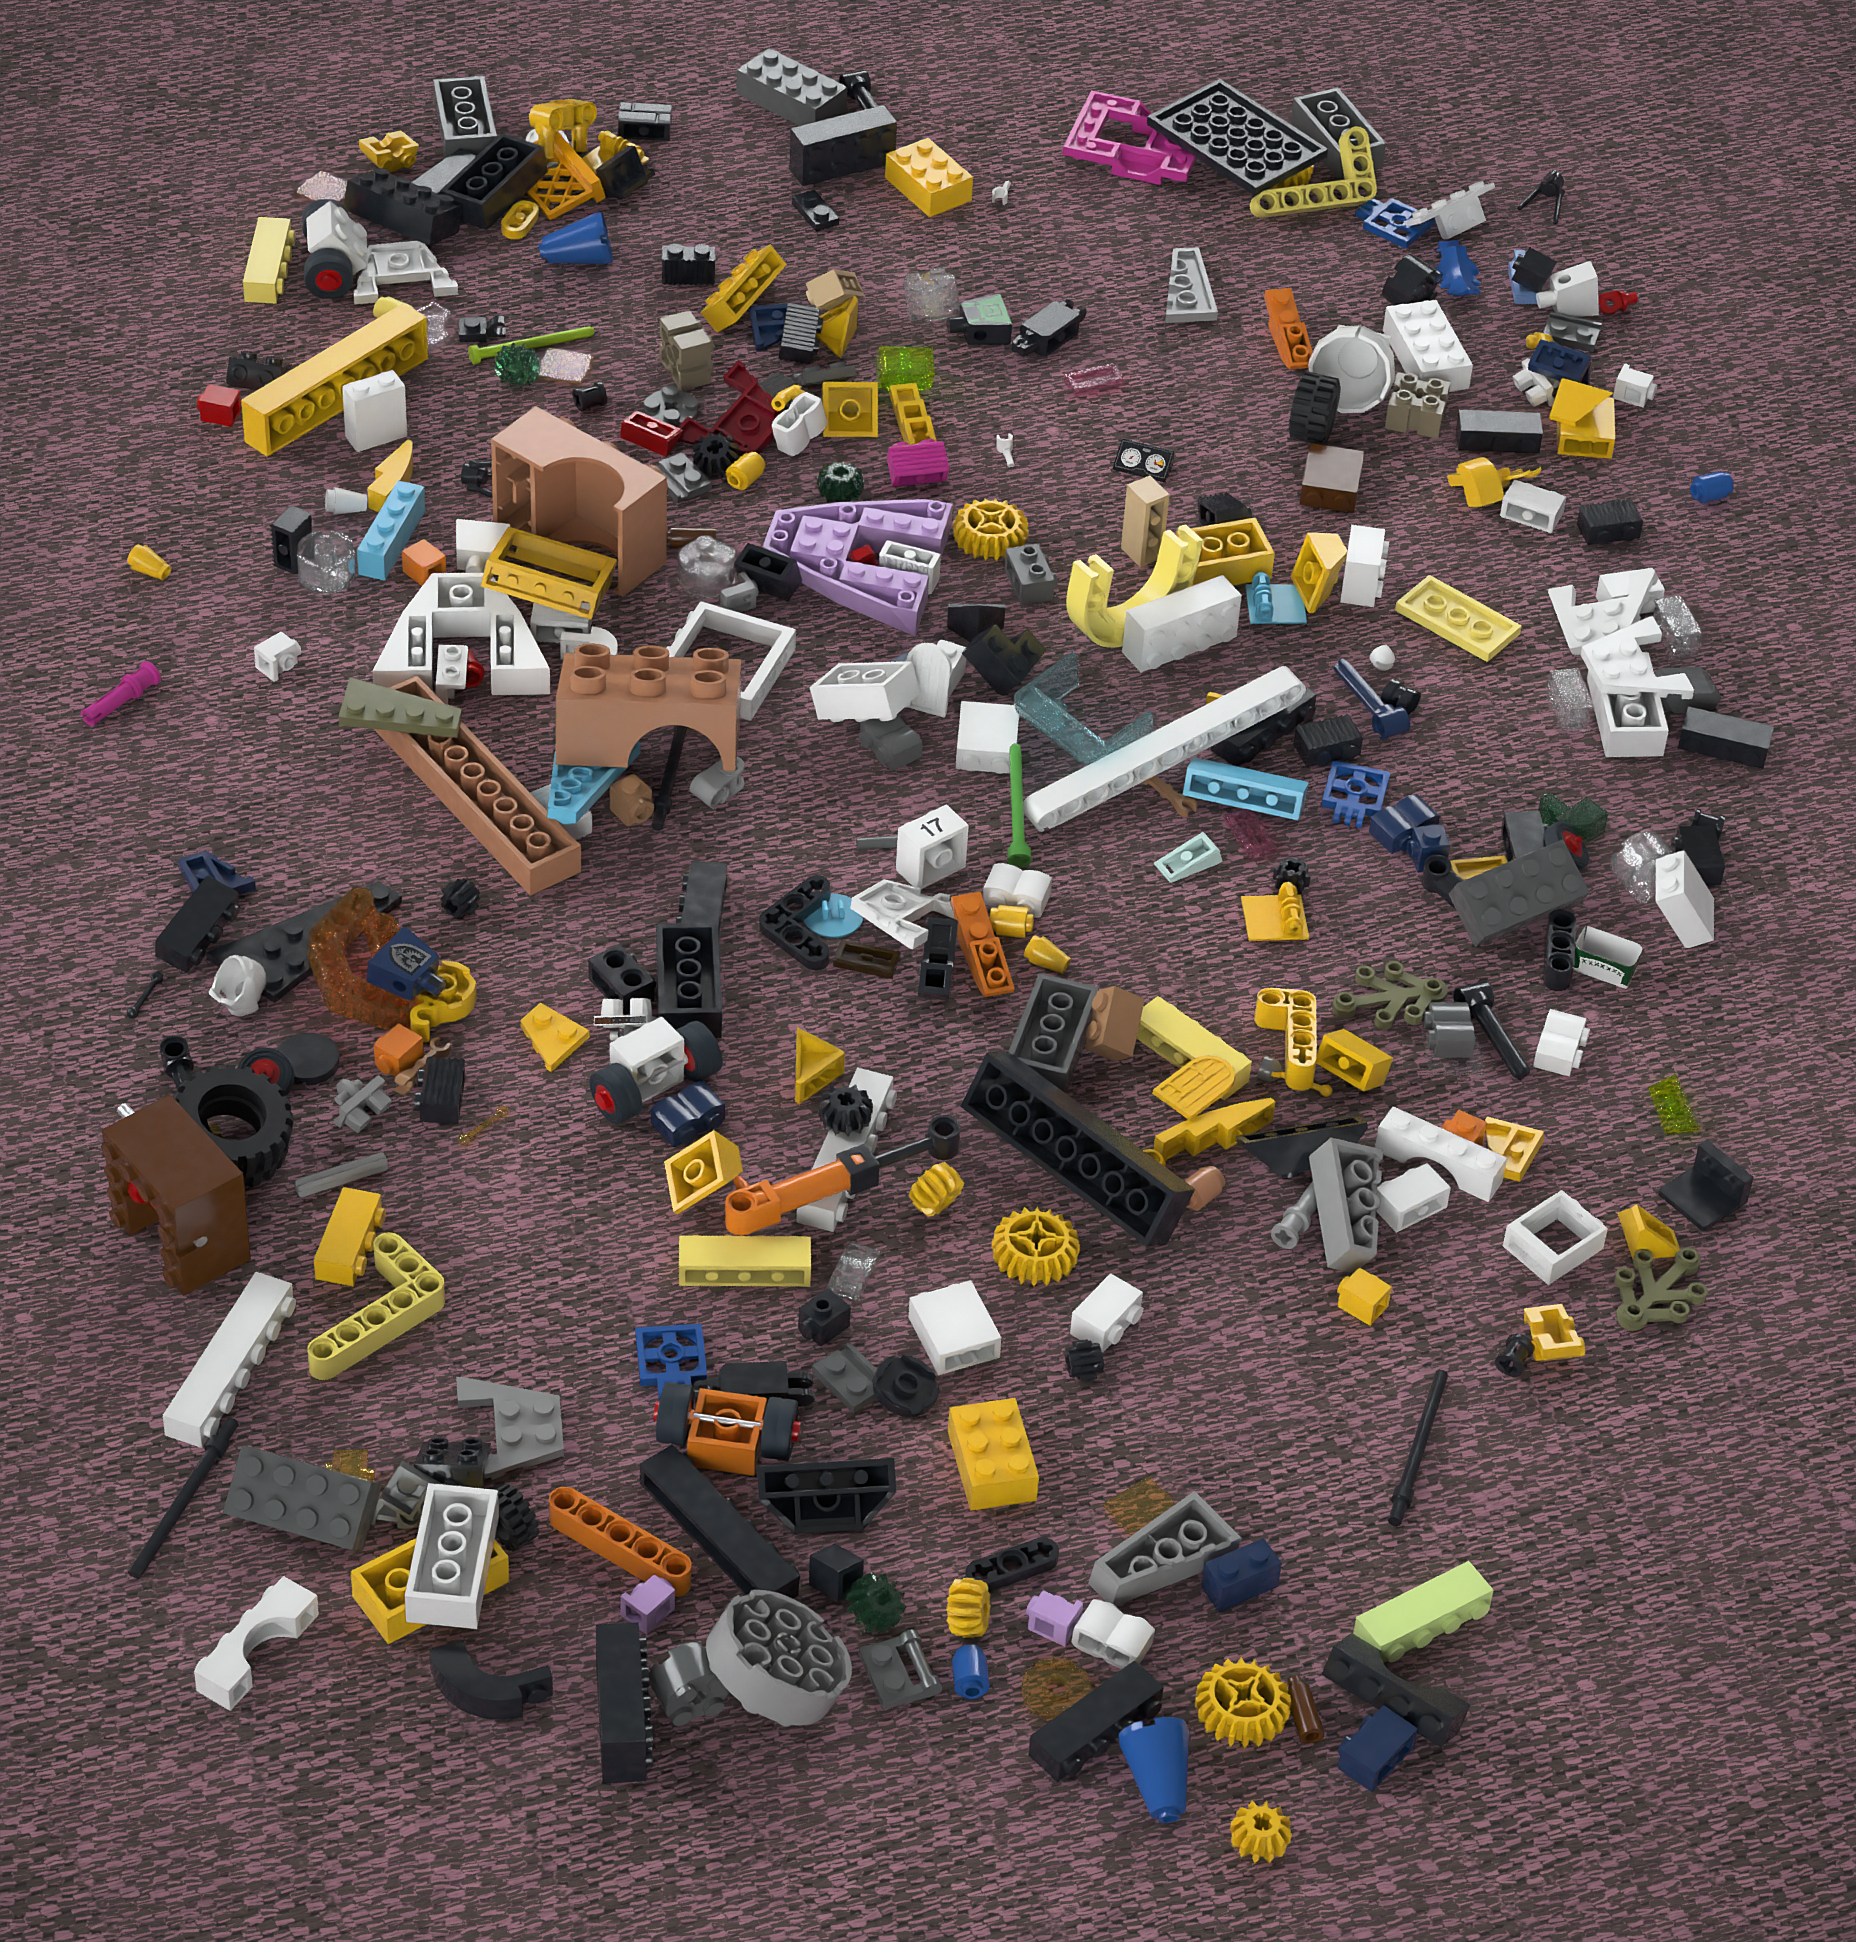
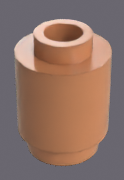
(1207, 1185)

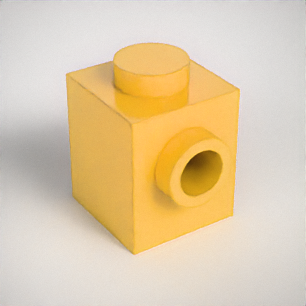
(1364, 1296)

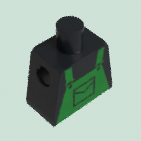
(982, 321)

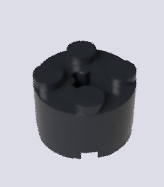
(1412, 282)

